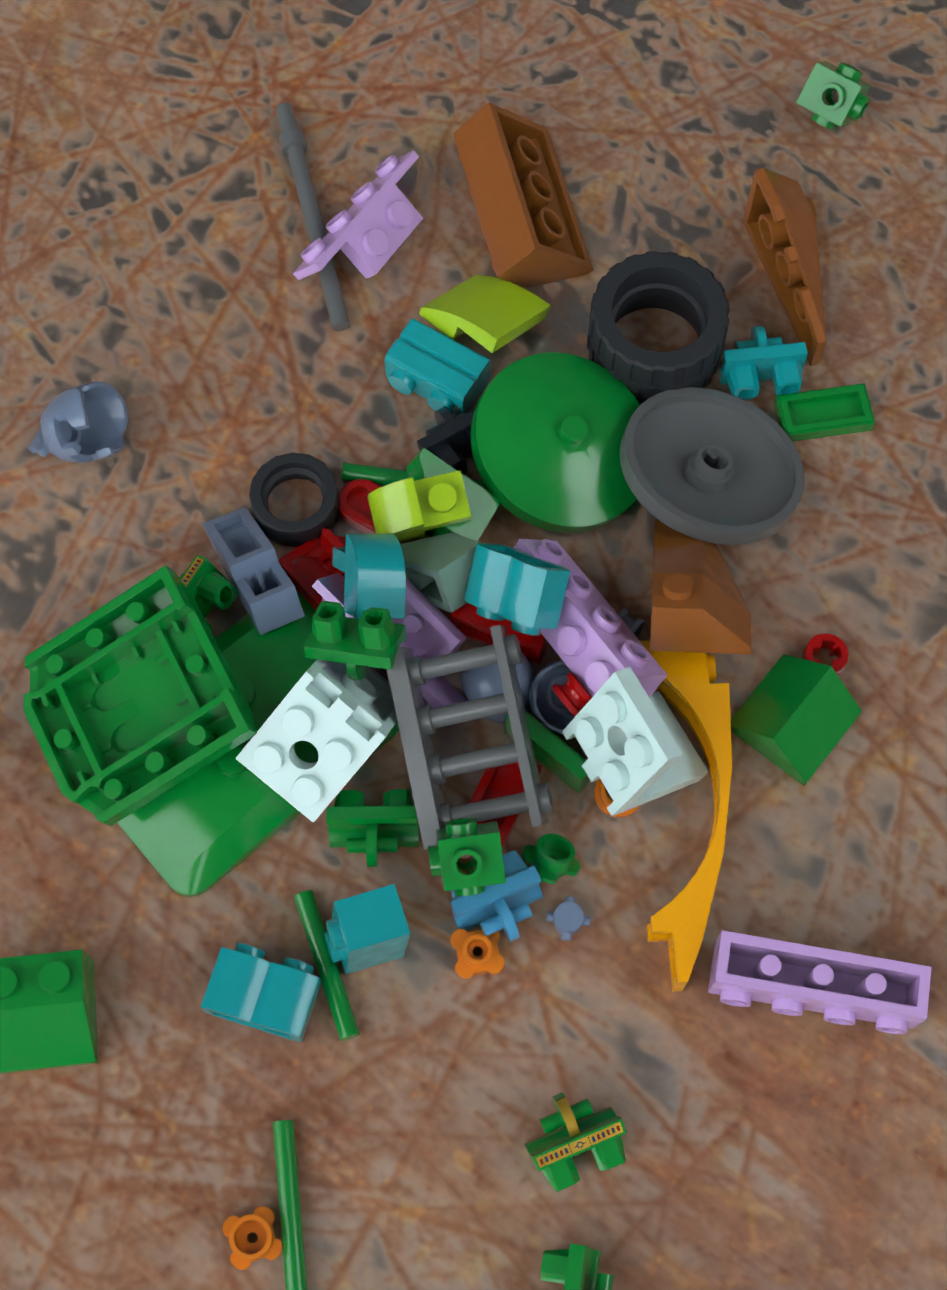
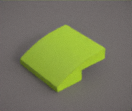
(486, 310)

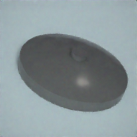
(711, 466)

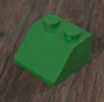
(47, 1011)

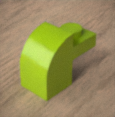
(415, 506)

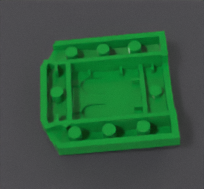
(134, 699)

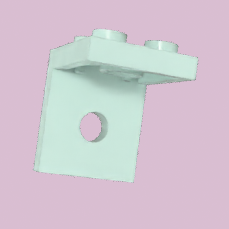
(336, 715)
(634, 743)

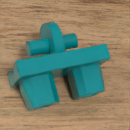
(762, 360)

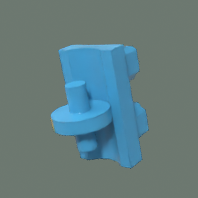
(500, 904)

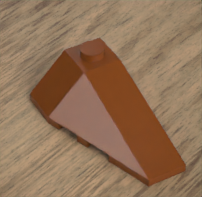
(786, 240)
(695, 598)

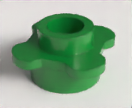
(552, 857)

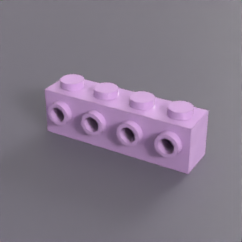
(589, 631)
(820, 981)

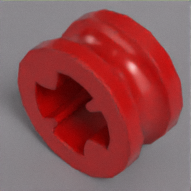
(834, 644)
(572, 694)

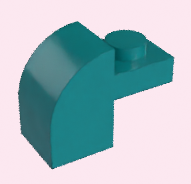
(372, 573)

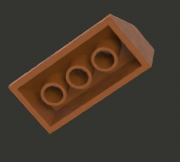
(521, 199)

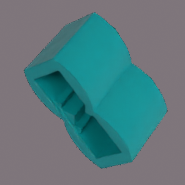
(516, 588)
(262, 992)

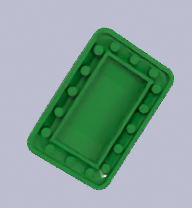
(224, 809)

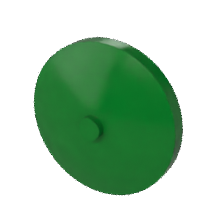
(552, 441)

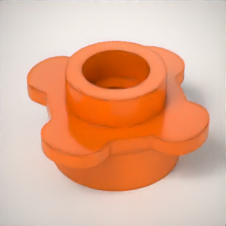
(468, 964)
(237, 1231)

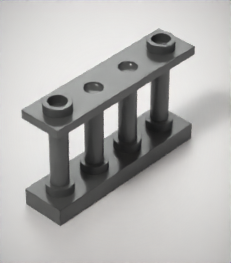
(419, 721)

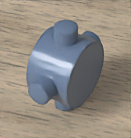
(568, 918)

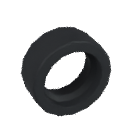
(286, 468)

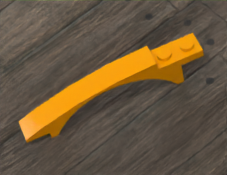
(708, 716)

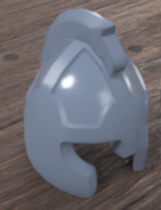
(83, 424)

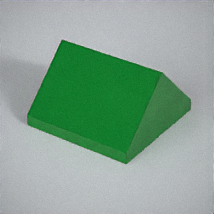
(796, 716)

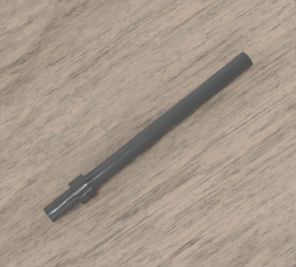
(294, 148)

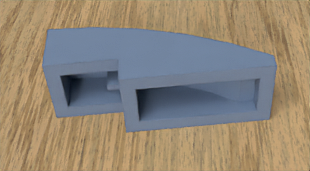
(254, 570)

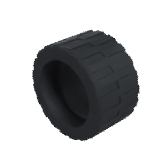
(662, 283)

